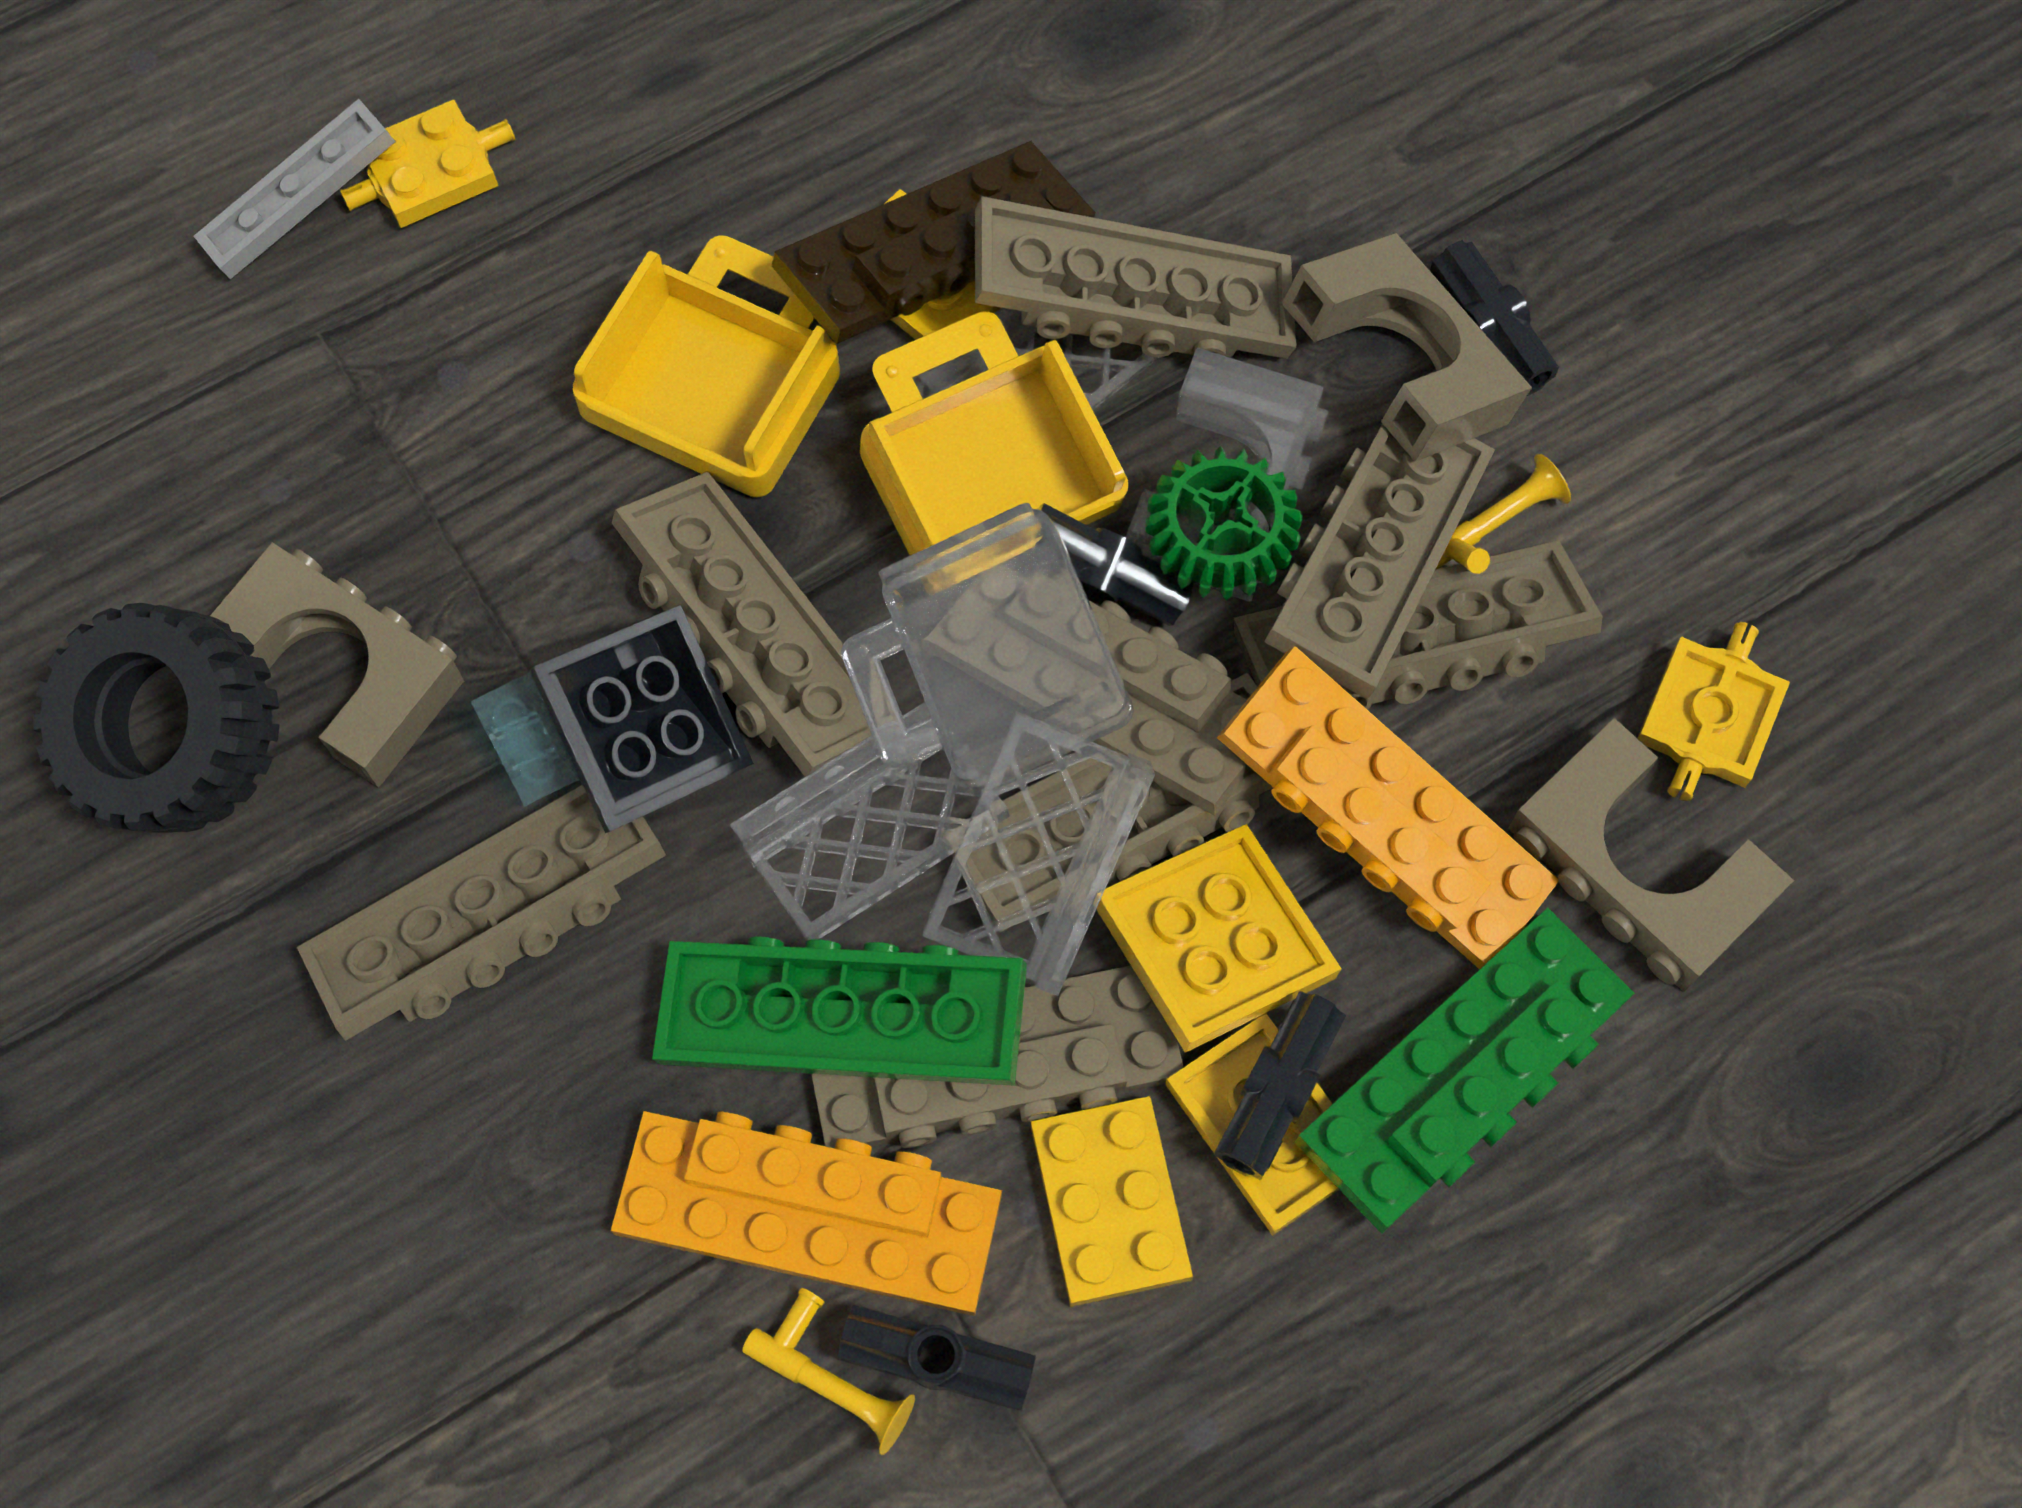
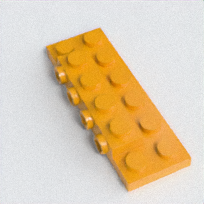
(1387, 809)
(809, 1209)

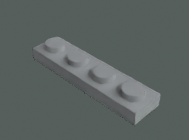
(294, 189)

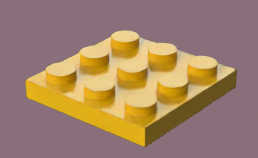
(1216, 937)

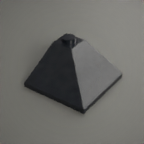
(641, 717)

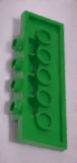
(842, 1010)
(1465, 1071)

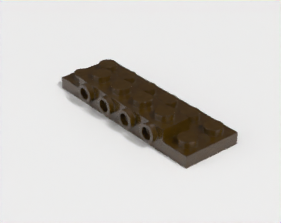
(915, 244)

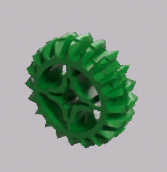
(1210, 495)

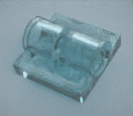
(525, 739)

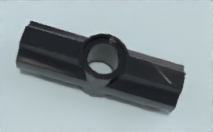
(1496, 310)
(1118, 571)
(1280, 1085)
(894, 1348)

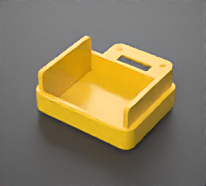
(708, 371)
(987, 441)

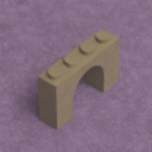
(1393, 289)
(405, 677)
(1673, 931)

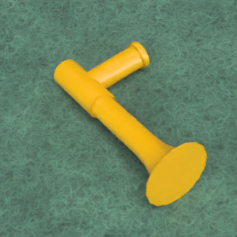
(1542, 485)
(779, 1354)

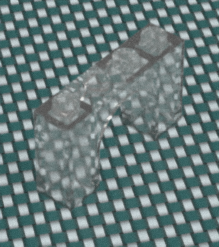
(1256, 407)

